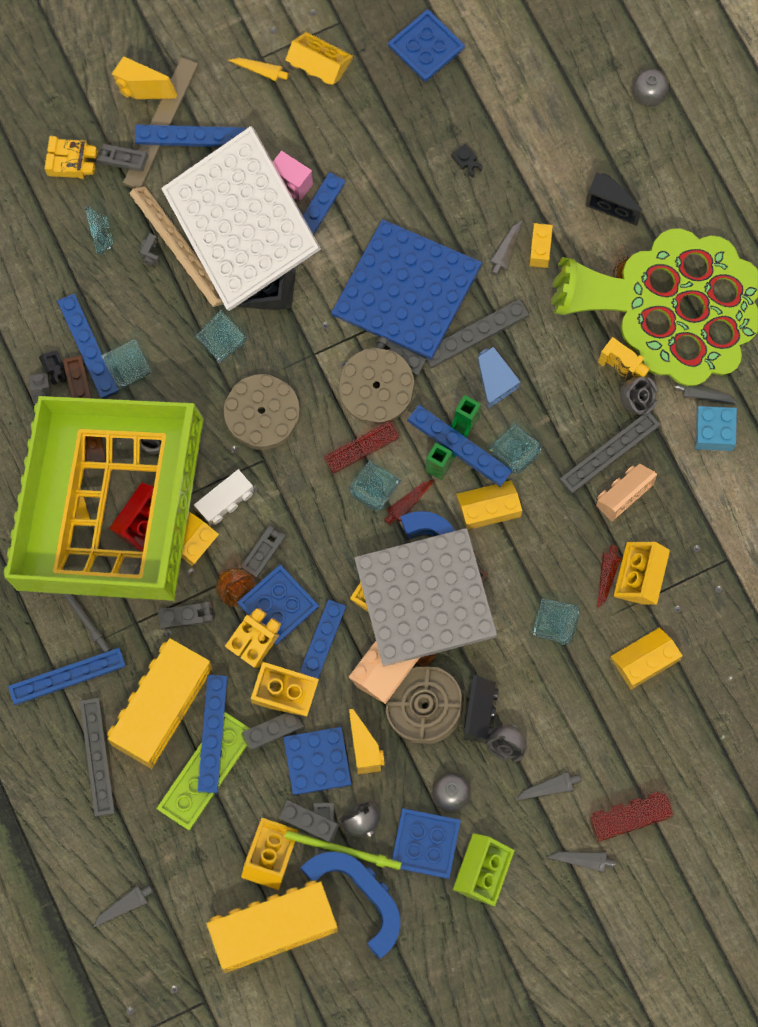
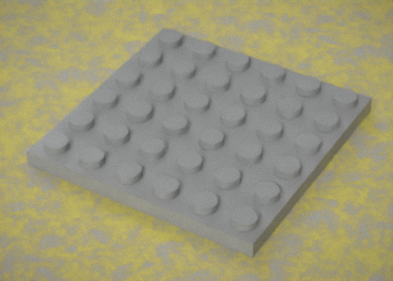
(425, 597)

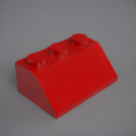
(133, 519)

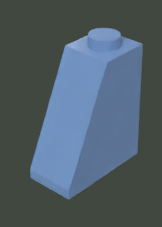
(496, 377)

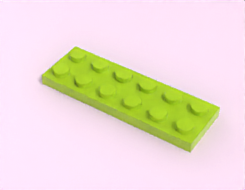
(183, 800)

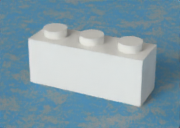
(224, 498)

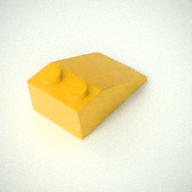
(142, 82)
(197, 539)
(284, 690)
(367, 752)
(269, 854)

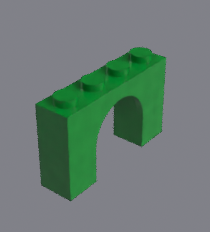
(464, 420)

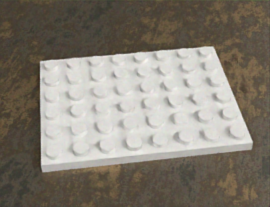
(240, 218)

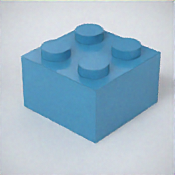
(715, 428)

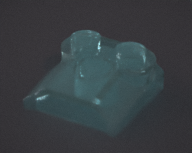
(98, 230)
(221, 336)
(126, 364)
(516, 449)
(374, 486)
(556, 621)

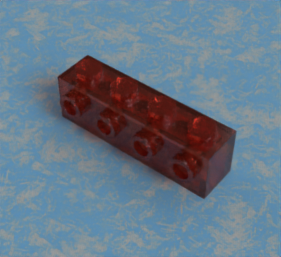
(631, 817)

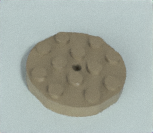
(390, 398)
(265, 429)
(430, 724)

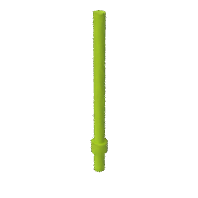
(380, 860)

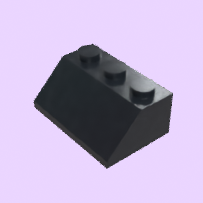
(480, 710)

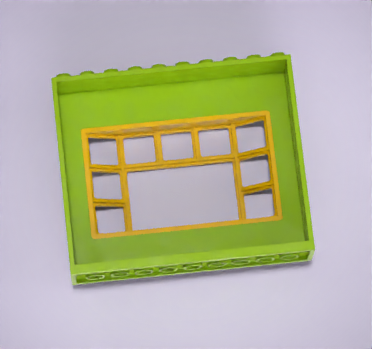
(54, 486)

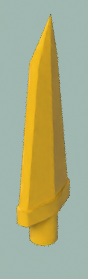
(267, 70)

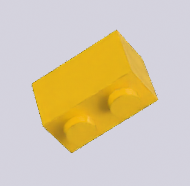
(541, 245)

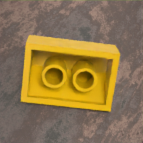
(318, 58)
(489, 505)
(642, 572)
(646, 658)

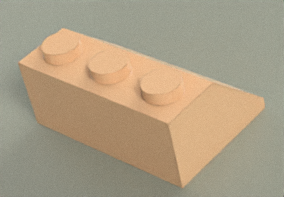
(626, 491)
(379, 680)

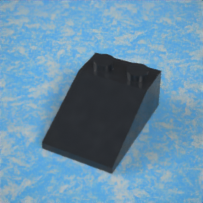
(610, 198)
(275, 295)

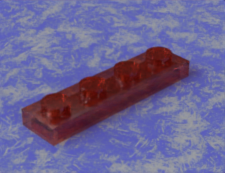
(361, 447)

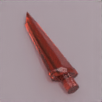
(406, 503)
(609, 568)

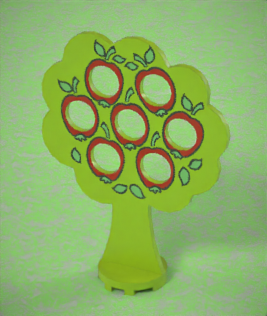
(588, 290)

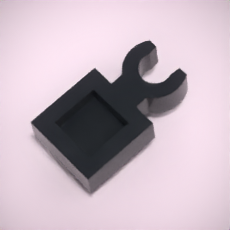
(466, 158)
(53, 364)

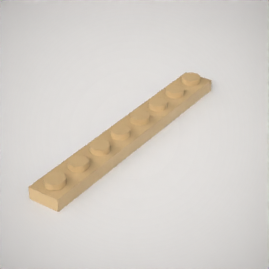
(176, 243)

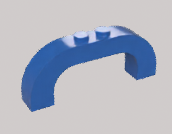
(425, 524)
(365, 881)

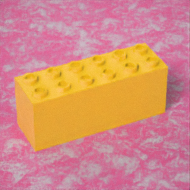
(159, 703)
(272, 926)

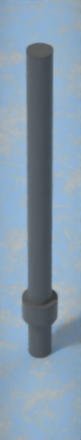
(96, 635)

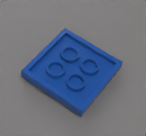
(426, 45)
(281, 599)
(317, 761)
(426, 843)

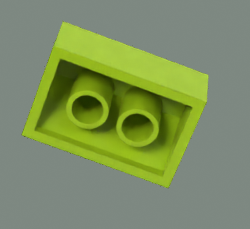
(483, 869)

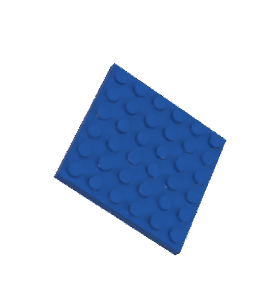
(407, 289)

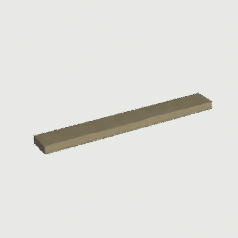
(164, 116)

